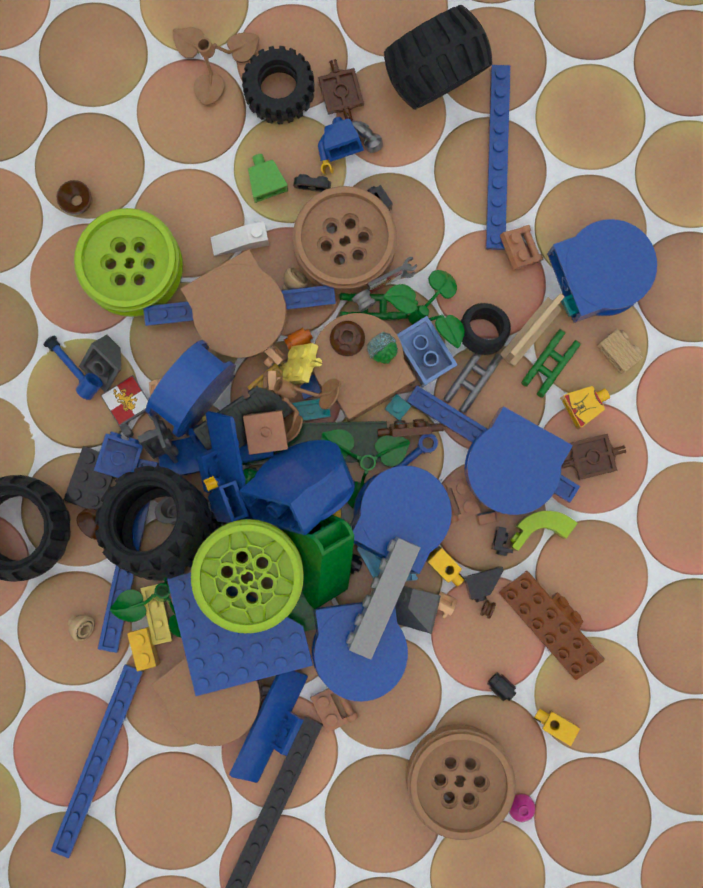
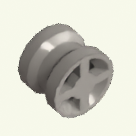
(364, 300)

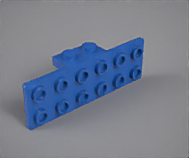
(191, 447)
(224, 457)
(273, 727)

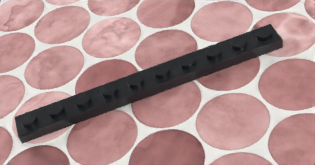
(274, 804)

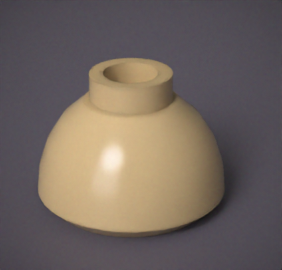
(294, 279)
(81, 627)

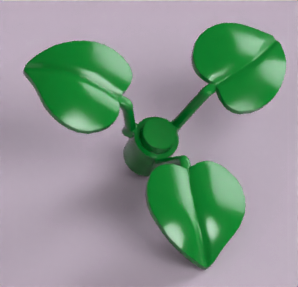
(403, 299)
(389, 449)
(130, 605)

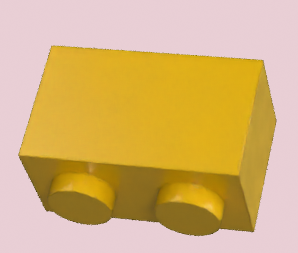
(143, 650)

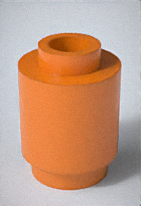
(298, 337)

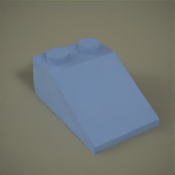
(426, 351)

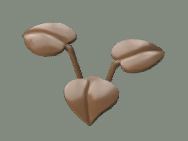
(191, 40)
(289, 390)

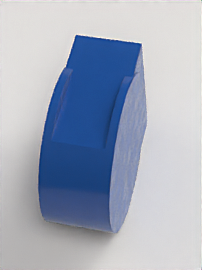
(604, 268)
(190, 388)
(514, 464)
(300, 486)
(404, 505)
(348, 672)

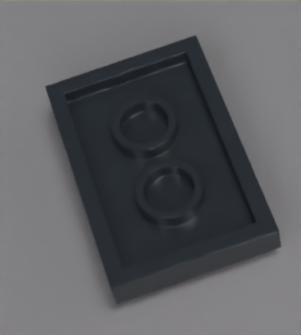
(86, 485)

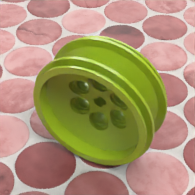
(99, 248)
(221, 550)

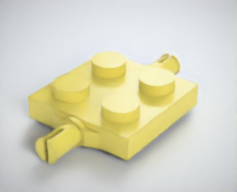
(300, 363)

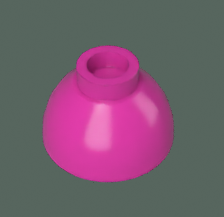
(522, 808)

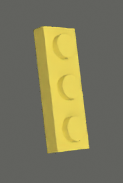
(156, 617)

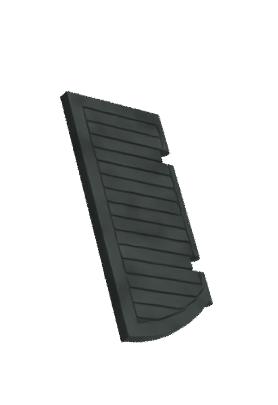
(260, 401)

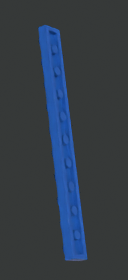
(498, 156)
(294, 299)
(470, 429)
(122, 581)
(97, 761)

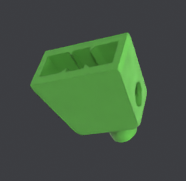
(265, 179)

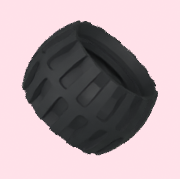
(438, 56)
(56, 527)

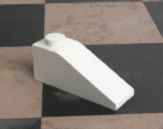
(240, 239)

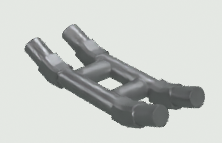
(474, 389)

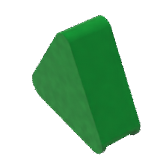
(325, 559)

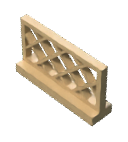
(532, 330)

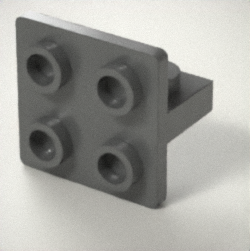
(158, 441)

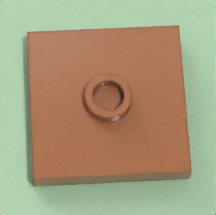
(265, 432)

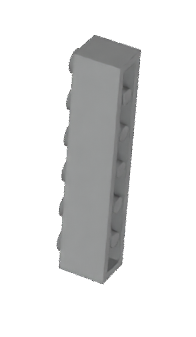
(383, 597)

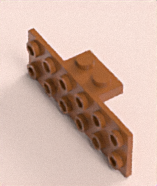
(553, 624)

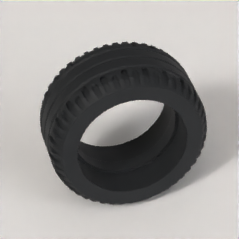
(496, 317)

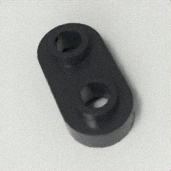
(313, 184)

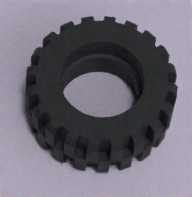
(273, 62)

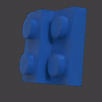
(118, 455)

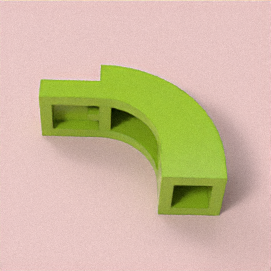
(555, 521)

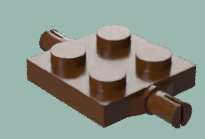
(341, 90)
(417, 427)
(593, 456)

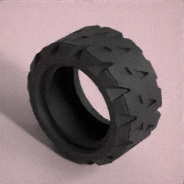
(123, 504)

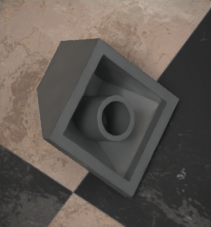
(103, 360)
(417, 609)

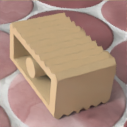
(620, 351)

